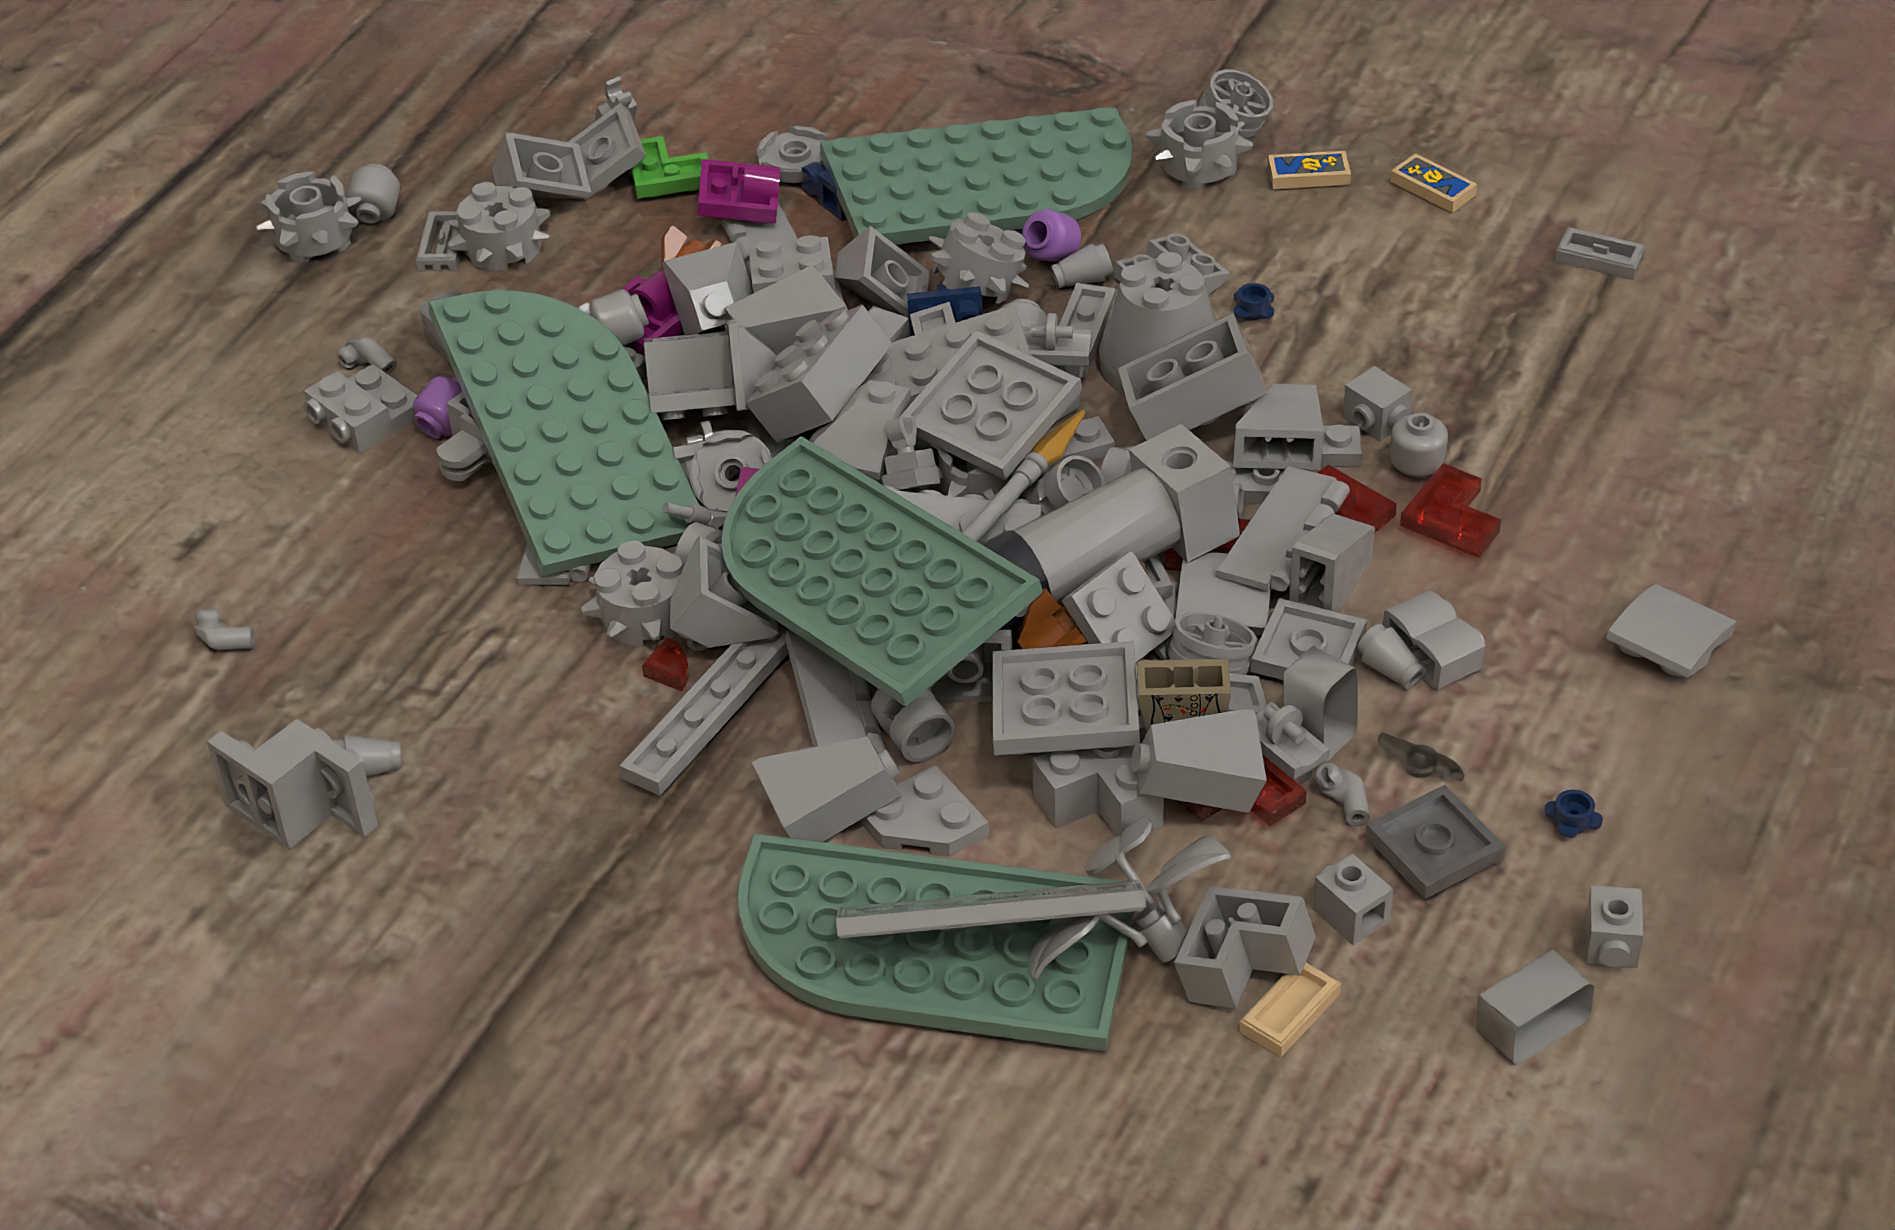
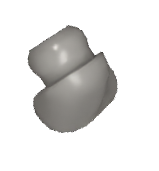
(365, 351)
(1346, 789)

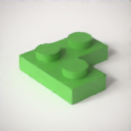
(664, 175)

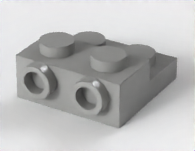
(360, 407)

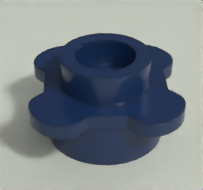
(1253, 302)
(1573, 813)

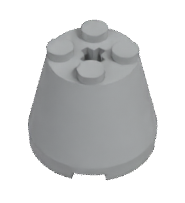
(1152, 308)

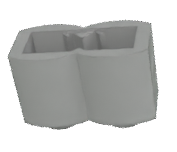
(1437, 638)

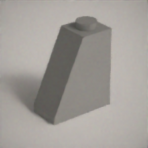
(785, 307)
(1281, 430)
(1330, 562)
(1203, 760)
(828, 786)

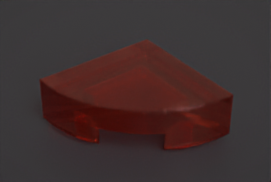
(667, 665)

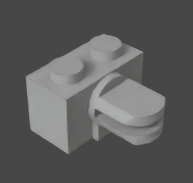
(466, 450)

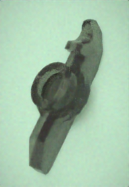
(1420, 759)

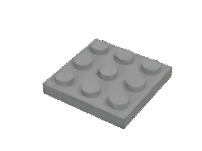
(992, 404)
(1065, 698)

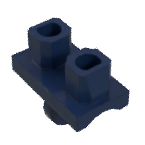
(964, 302)

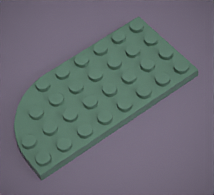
(1004, 169)
(563, 425)
(866, 571)
(929, 978)

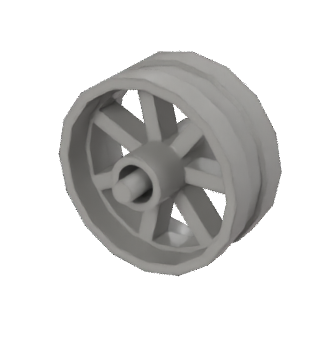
(1243, 95)
(1213, 637)

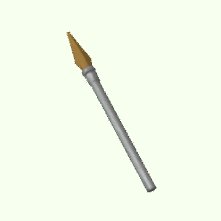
(1035, 464)

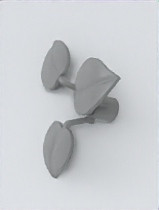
(1157, 924)

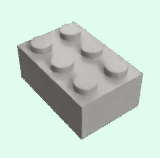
(818, 372)
(1193, 379)

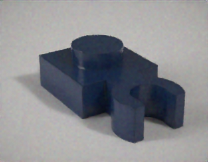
(824, 187)

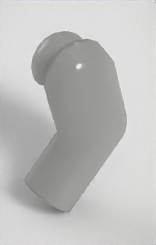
(218, 635)

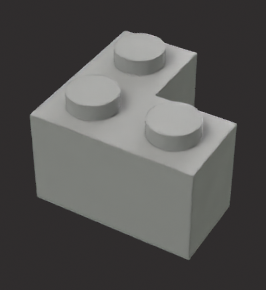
(1091, 782)
(1238, 934)

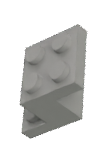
(689, 374)
(293, 782)

